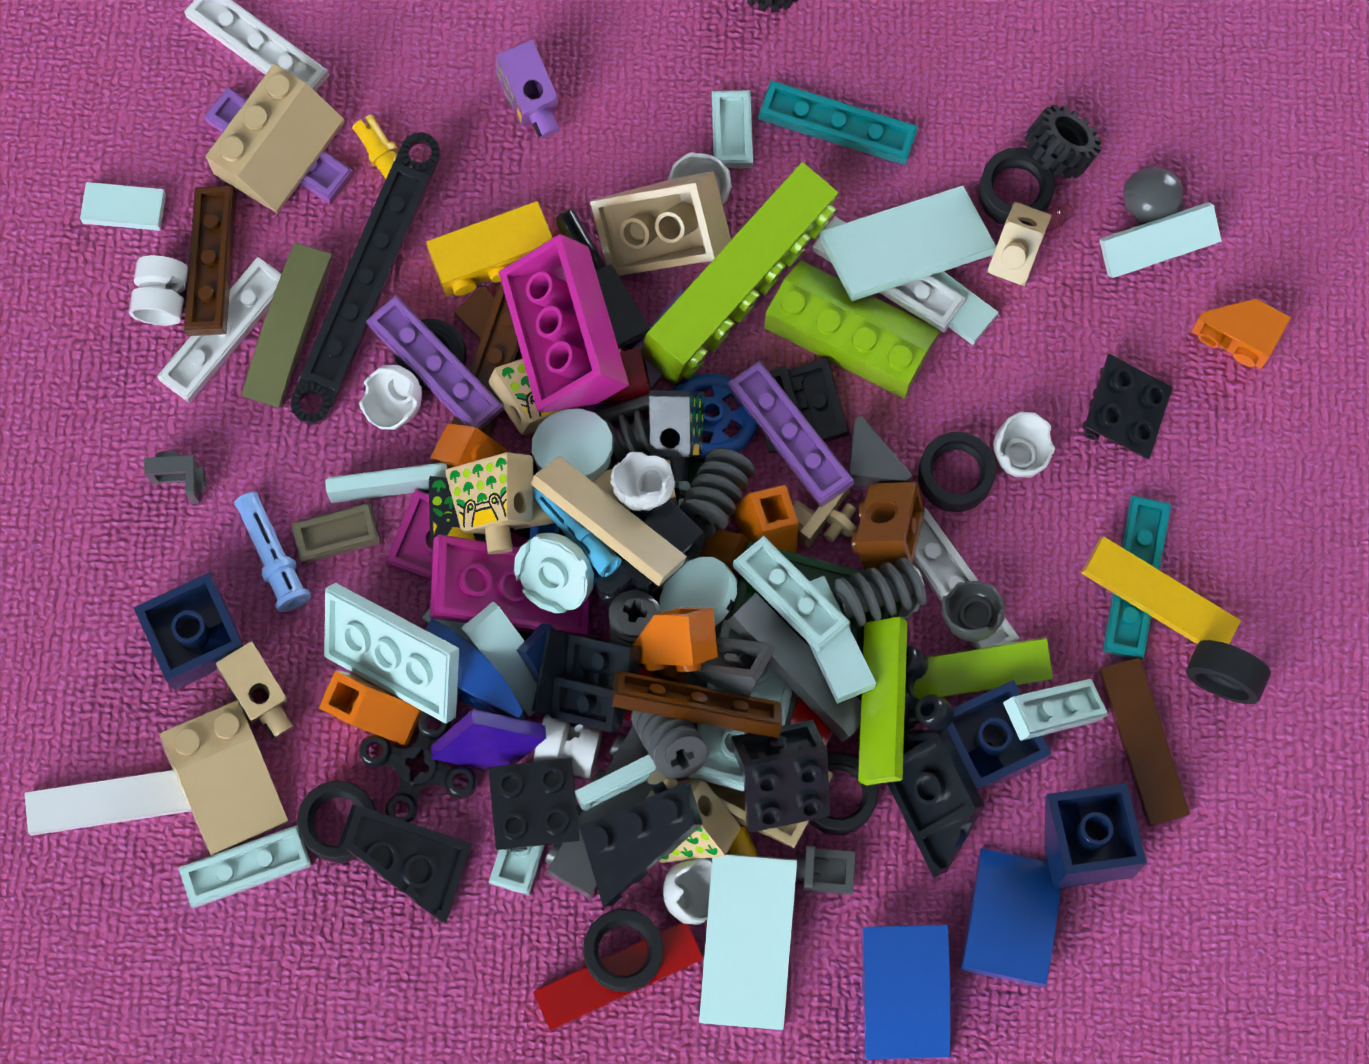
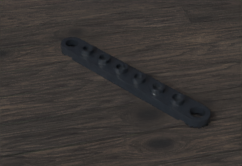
(365, 278)

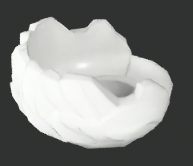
(642, 481)

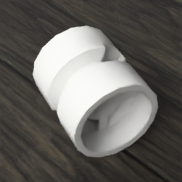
(159, 285)
(572, 742)

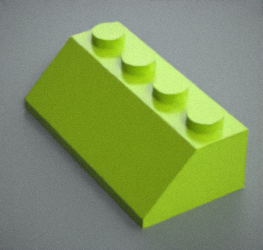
(856, 335)

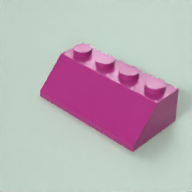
(563, 326)

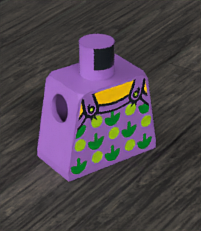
(523, 76)

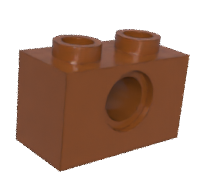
(888, 524)

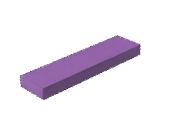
(325, 177)
(434, 364)
(790, 434)

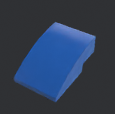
(478, 680)
(1011, 919)
(906, 992)

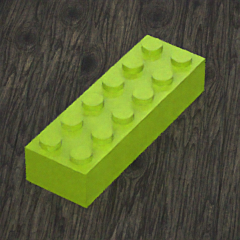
(738, 273)

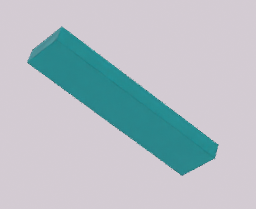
(838, 122)
(1145, 538)

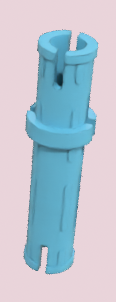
(598, 553)

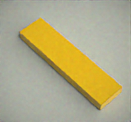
(1158, 594)

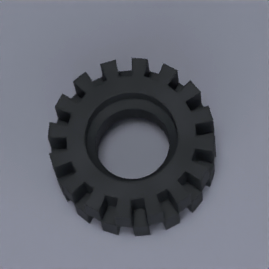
(1063, 141)

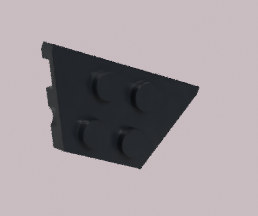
(936, 797)

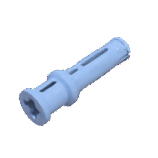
(278, 568)

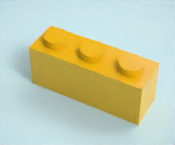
(485, 248)

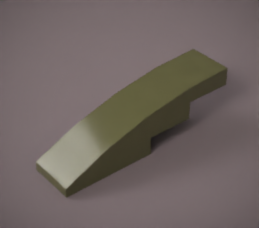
(287, 324)

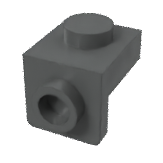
(173, 468)
(826, 871)

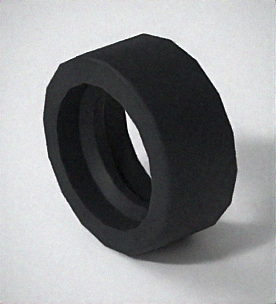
(1014, 158)
(970, 445)
(1228, 672)
(311, 804)
(851, 823)
(600, 927)

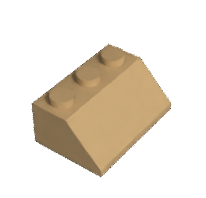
(274, 139)

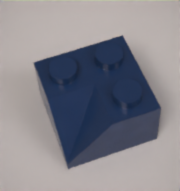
(189, 630)
(989, 740)
(1092, 836)

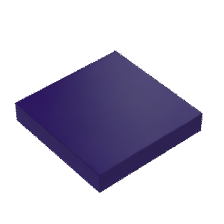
(488, 740)

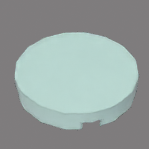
(578, 438)
(554, 572)
(701, 583)

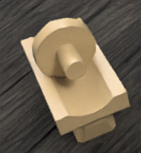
(812, 523)

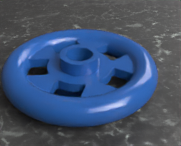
(716, 425)

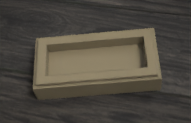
(335, 533)

